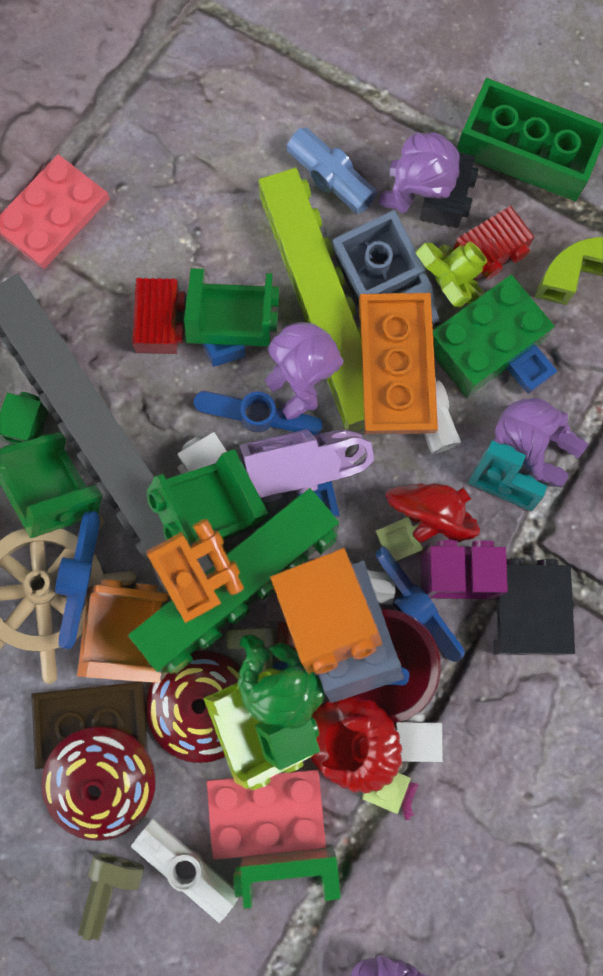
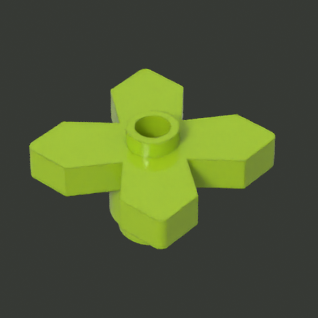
(455, 270)

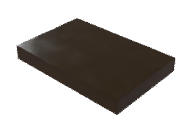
(67, 711)

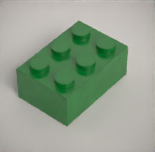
(489, 335)

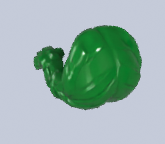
(280, 698)

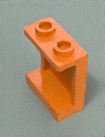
(326, 612)
(108, 621)

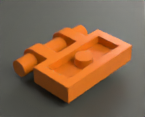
(185, 578)

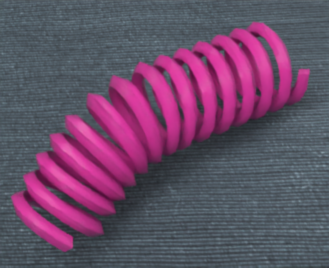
(407, 801)

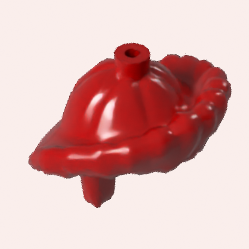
(436, 508)
(357, 744)

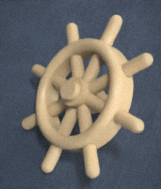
(39, 592)

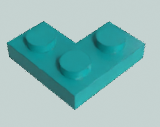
(499, 476)

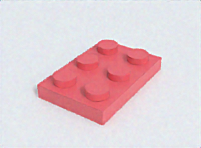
(51, 211)
(268, 819)

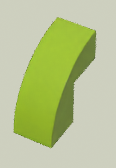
(562, 276)

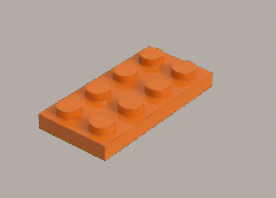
(398, 363)

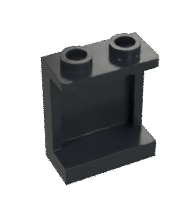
(536, 610)

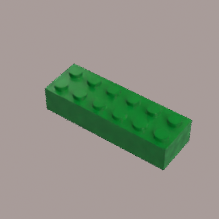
(274, 548)

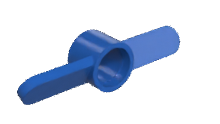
(235, 409)
(74, 578)
(420, 606)

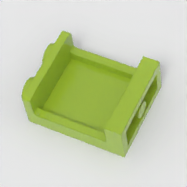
(239, 737)

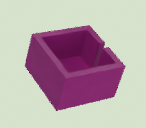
(464, 571)

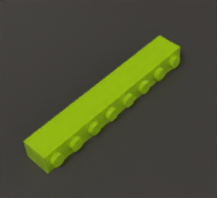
(316, 283)

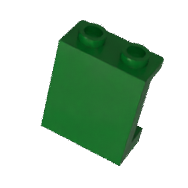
(230, 312)
(45, 485)
(214, 493)
(288, 866)

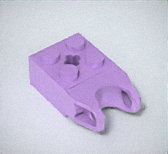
(303, 461)

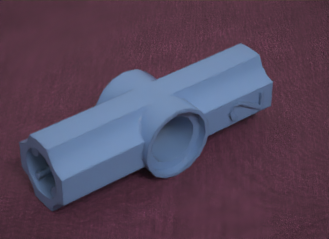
(331, 170)

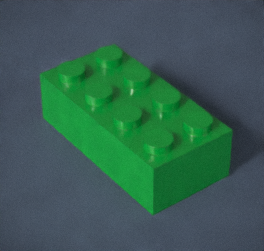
(532, 139)

